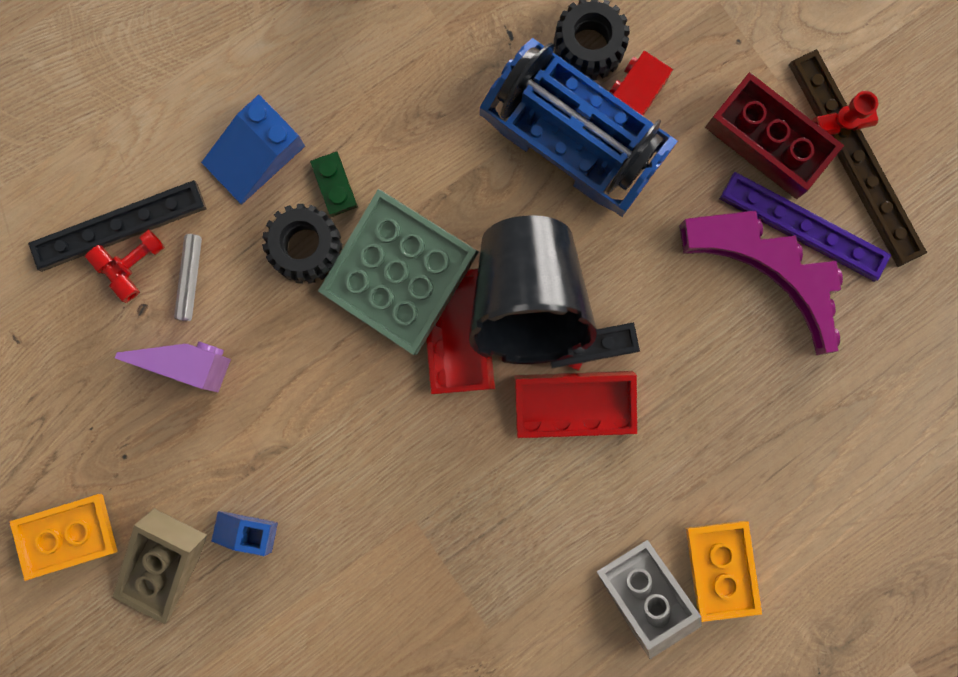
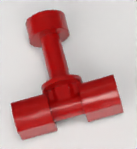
(857, 115)
(118, 269)

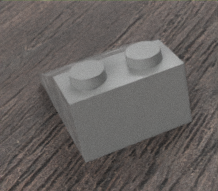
(650, 599)

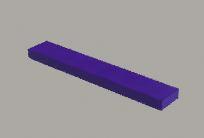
(806, 226)

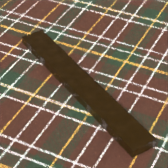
(860, 162)

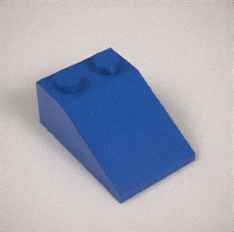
(252, 149)

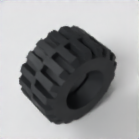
(595, 17)
(285, 227)

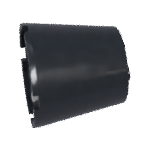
(530, 293)

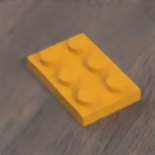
(63, 536)
(723, 571)

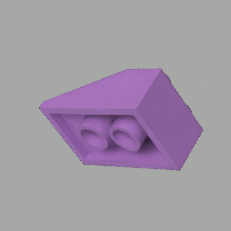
(196, 366)

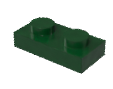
(334, 184)

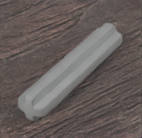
(188, 277)

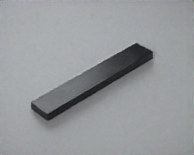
(117, 225)

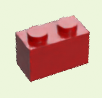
(642, 83)

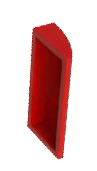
(451, 358)
(576, 404)

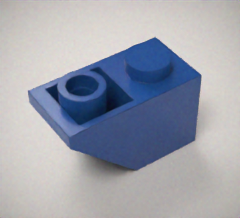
(244, 533)

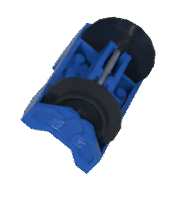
(547, 112)

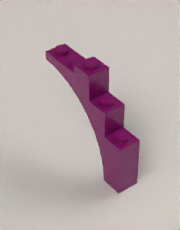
(778, 258)

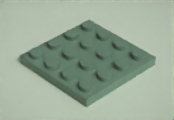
(398, 272)

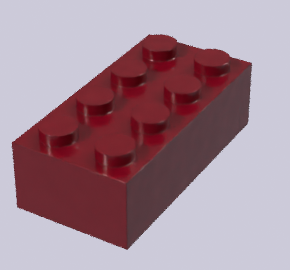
(774, 136)

